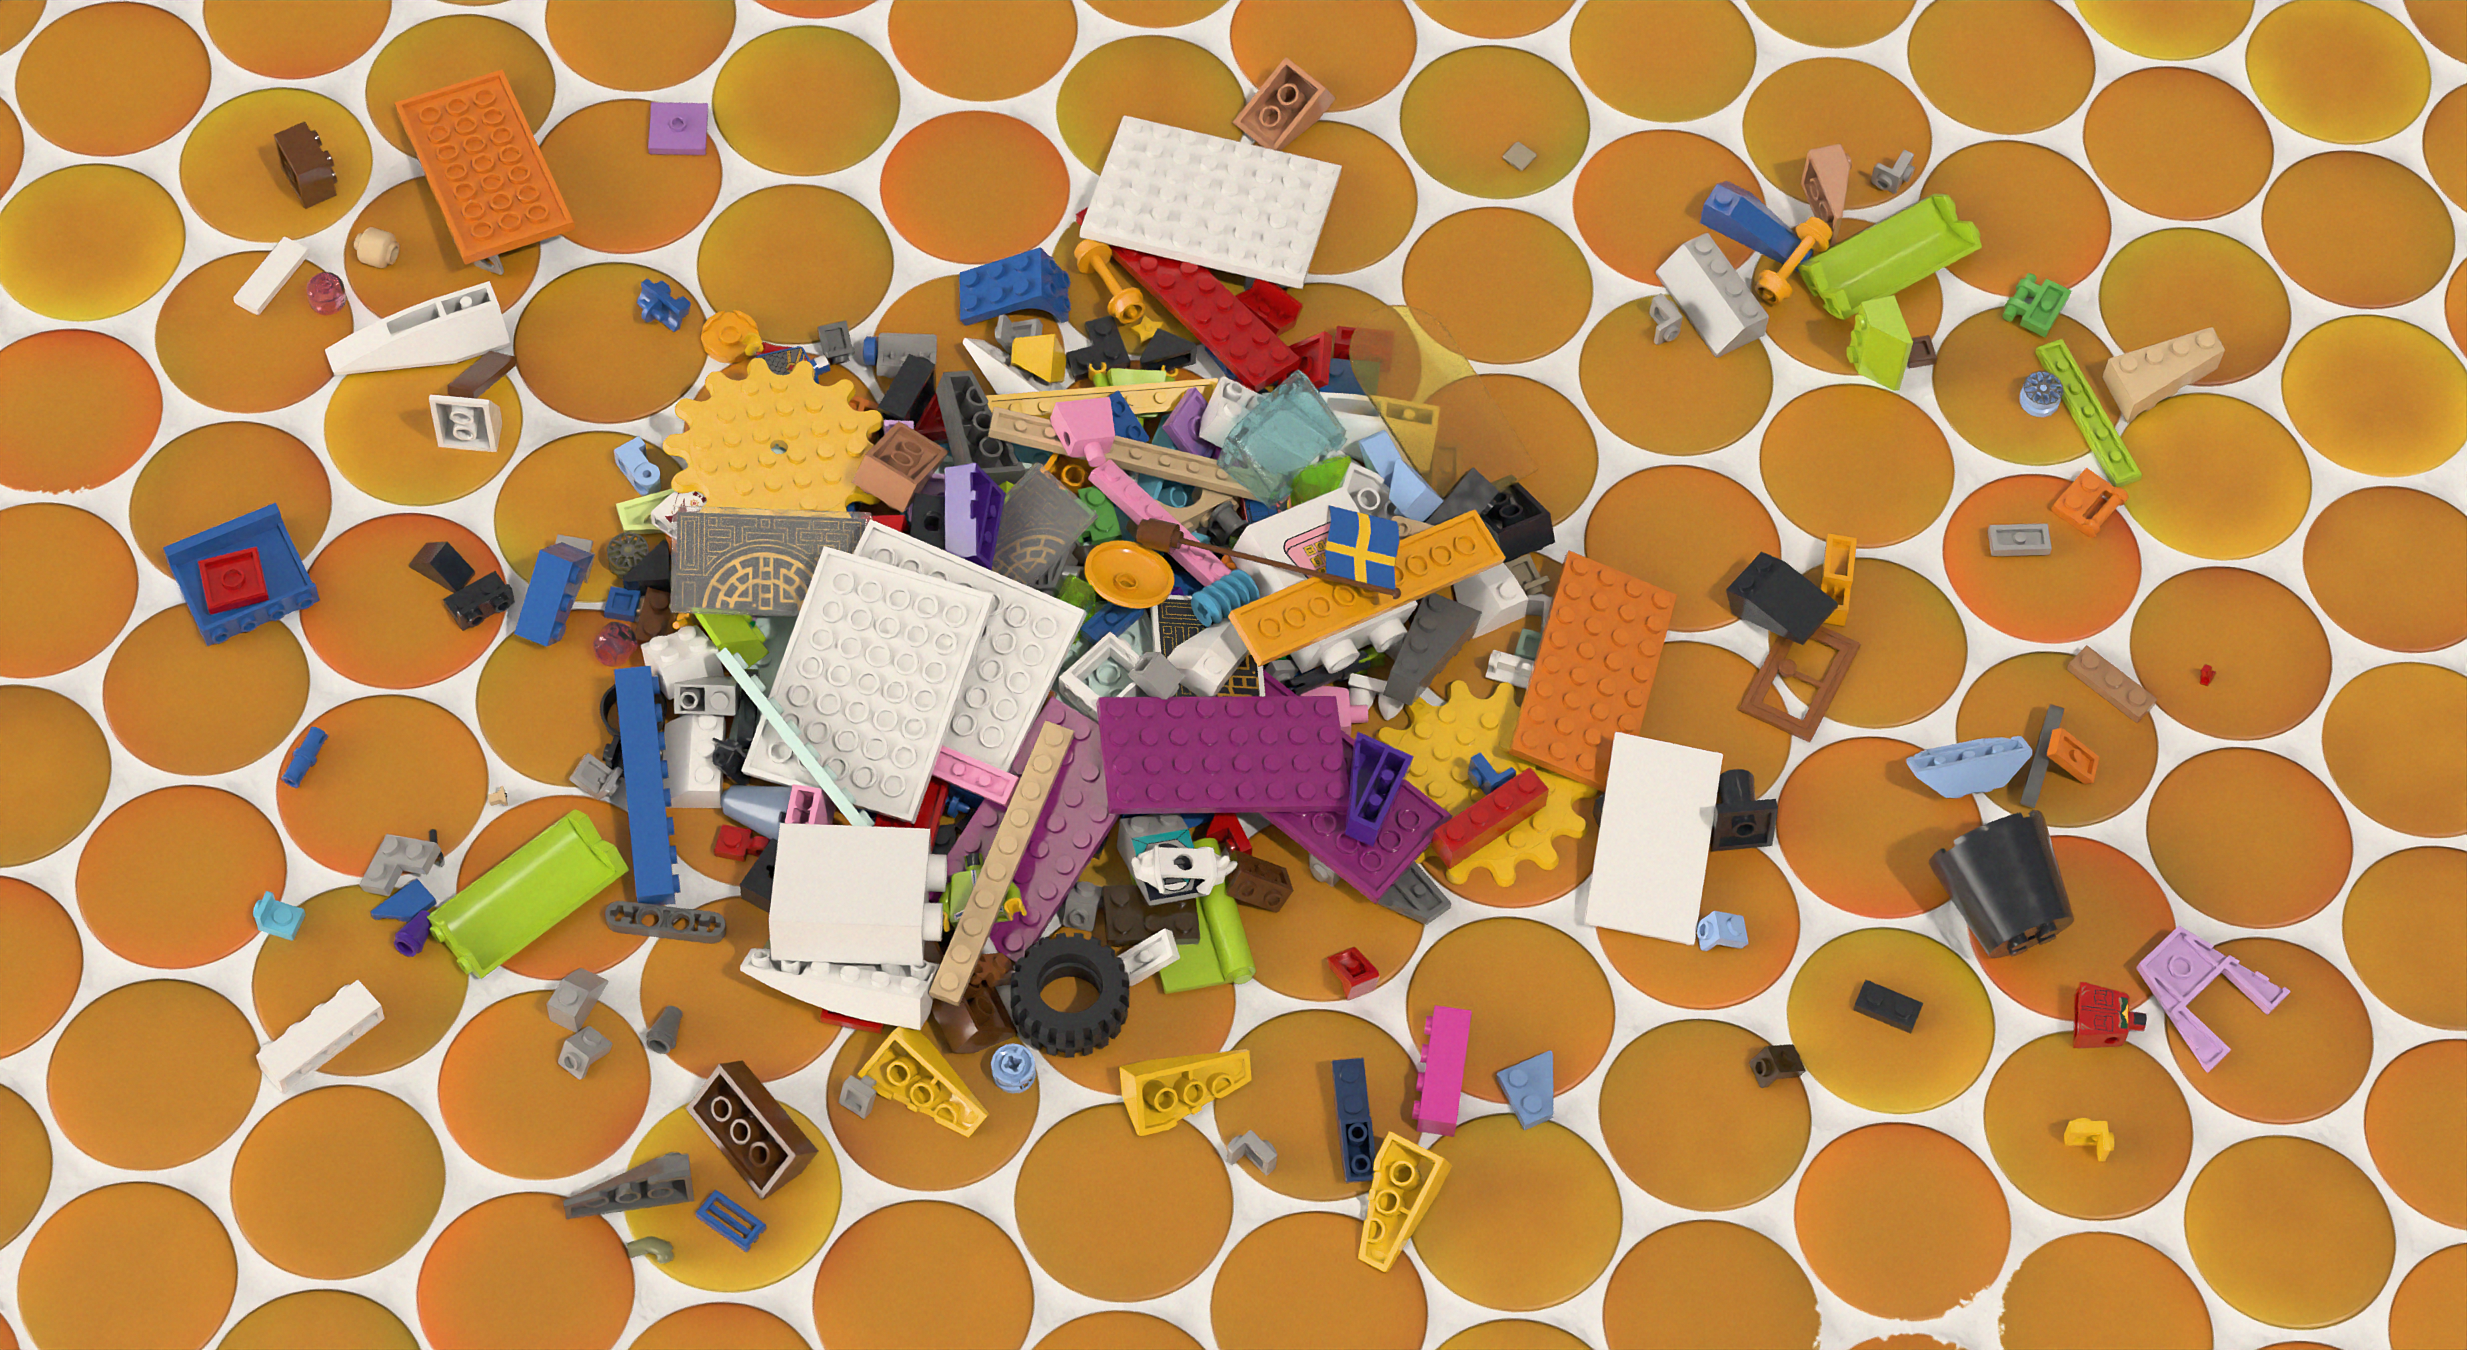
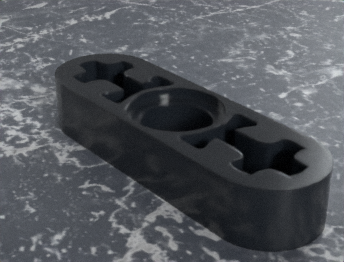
(747, 715)

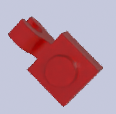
(737, 842)

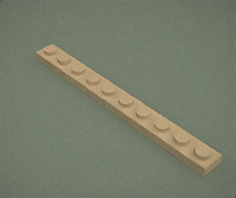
(1125, 453)
(1001, 863)

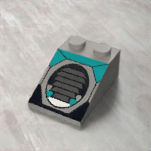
(1168, 831)

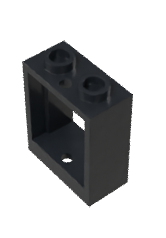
(909, 391)

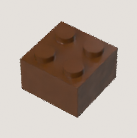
(306, 164)

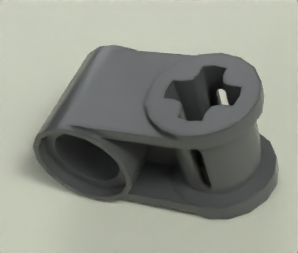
(1225, 523)

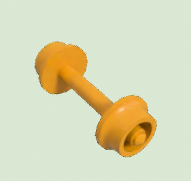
(1772, 285)
(1126, 303)

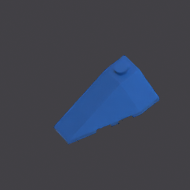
(1749, 222)

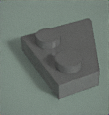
(1416, 896)

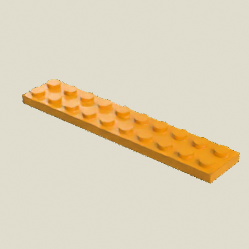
(1325, 607)

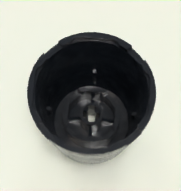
(2006, 884)

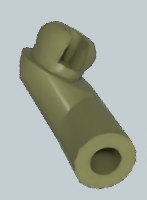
(652, 1245)

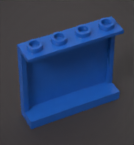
(283, 570)

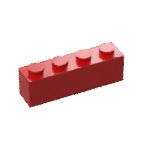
(1489, 818)

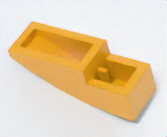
(1838, 574)

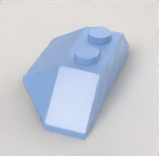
(1970, 765)

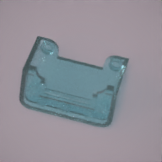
(1281, 439)

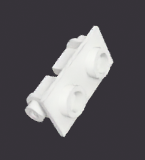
(1509, 669)

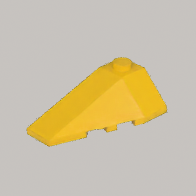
(920, 1077)
(1173, 1087)
(1400, 1195)

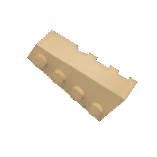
(2160, 370)

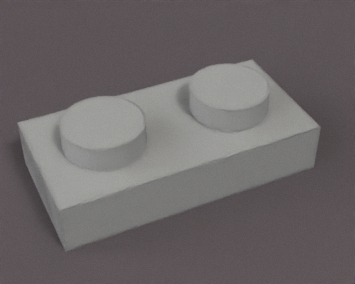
(2019, 539)

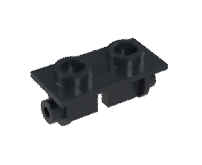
(730, 760)

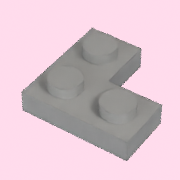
(395, 856)

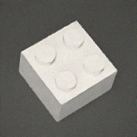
(681, 657)

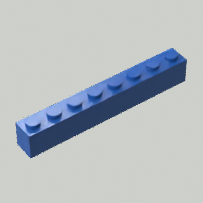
(645, 787)

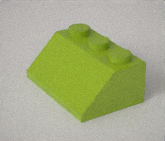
(1880, 342)
(736, 635)

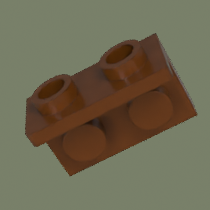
(655, 616)
(1259, 882)

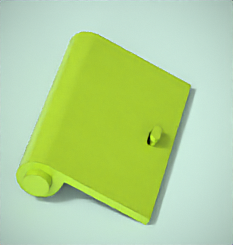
(1223, 947)

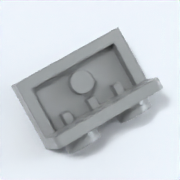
(895, 347)

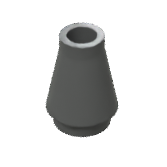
(664, 1032)

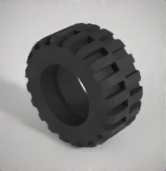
(1069, 958)

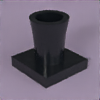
(1740, 818)

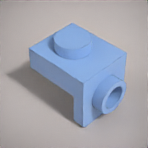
(1723, 930)

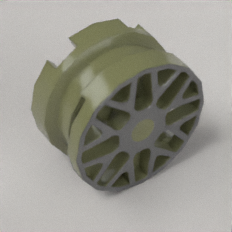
(626, 553)

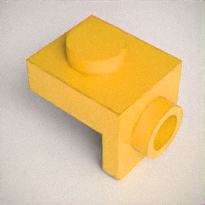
(2088, 1132)

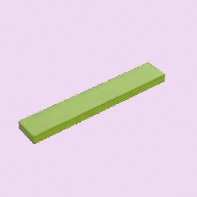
(2089, 414)

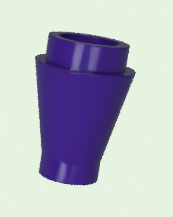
(413, 935)

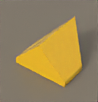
(1040, 356)

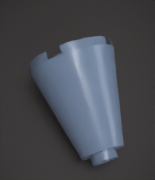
(757, 807)

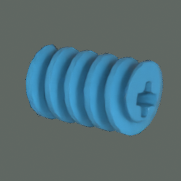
(1223, 596)

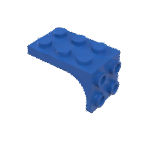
(1014, 284)

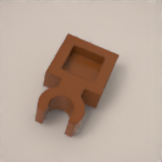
(994, 969)

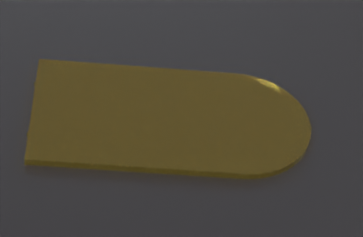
(1434, 400)

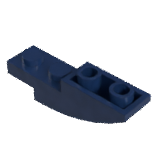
(1353, 1119)

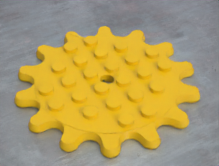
(744, 420)
(1442, 747)

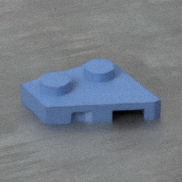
(1530, 1089)

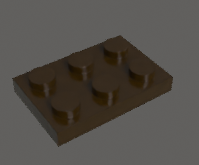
(1132, 920)

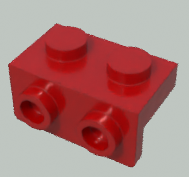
(1272, 305)

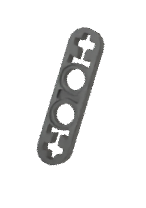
(2040, 758)
(664, 927)

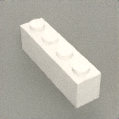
(320, 1036)

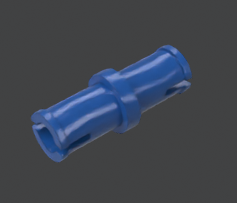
(304, 757)

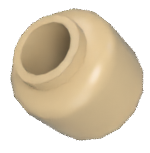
(376, 247)

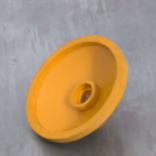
(1129, 574)

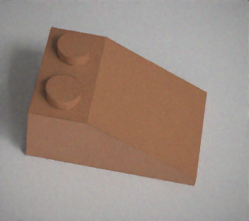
(1284, 107)
(1826, 184)
(899, 466)

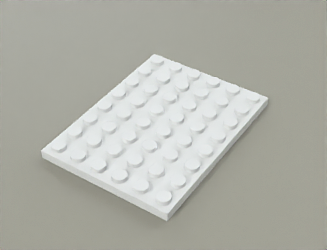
(1211, 202)
(1015, 657)
(872, 680)

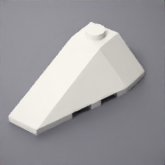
(1002, 375)
(1495, 595)
(1209, 658)

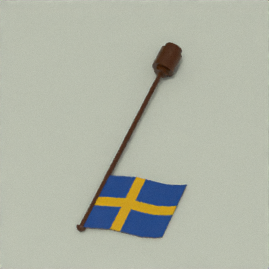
(1357, 552)

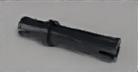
(1322, 677)

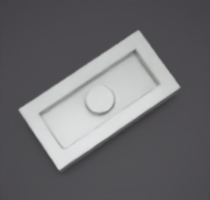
(1150, 956)

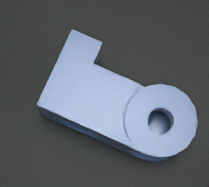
(634, 465)

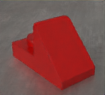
(1227, 829)
(1355, 972)

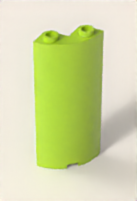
(1890, 255)
(527, 894)

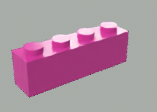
(1443, 1071)

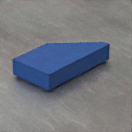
(405, 903)

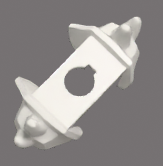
(1159, 864)

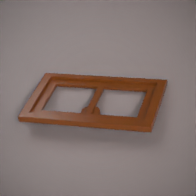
(1776, 661)

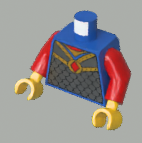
(783, 359)

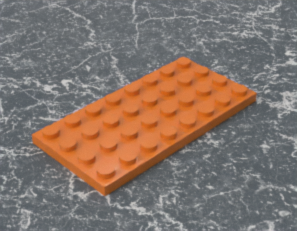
(484, 166)
(1591, 669)

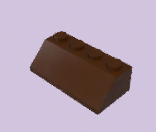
(981, 1015)
(751, 1128)

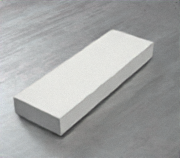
(271, 276)

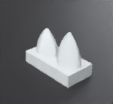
(1363, 692)

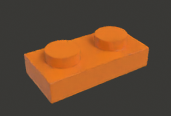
(2073, 756)

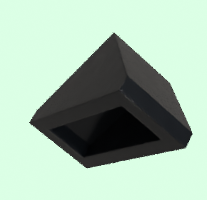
(1168, 351)
(443, 566)
(651, 571)

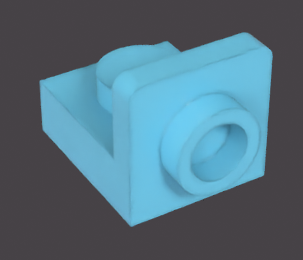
(277, 917)

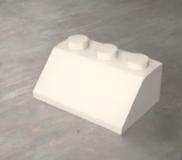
(689, 753)

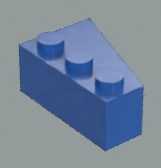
(552, 593)

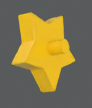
(1146, 330)

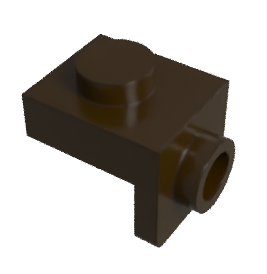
(1776, 1063)

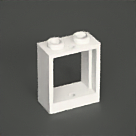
(1081, 695)

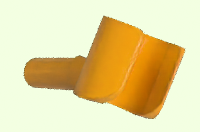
(683, 620)

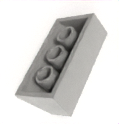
(1712, 296)

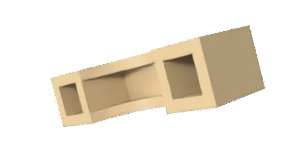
(1196, 515)

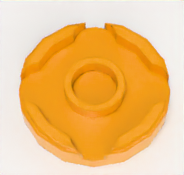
(724, 336)

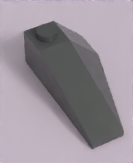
(652, 1184)

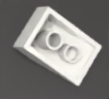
(466, 423)

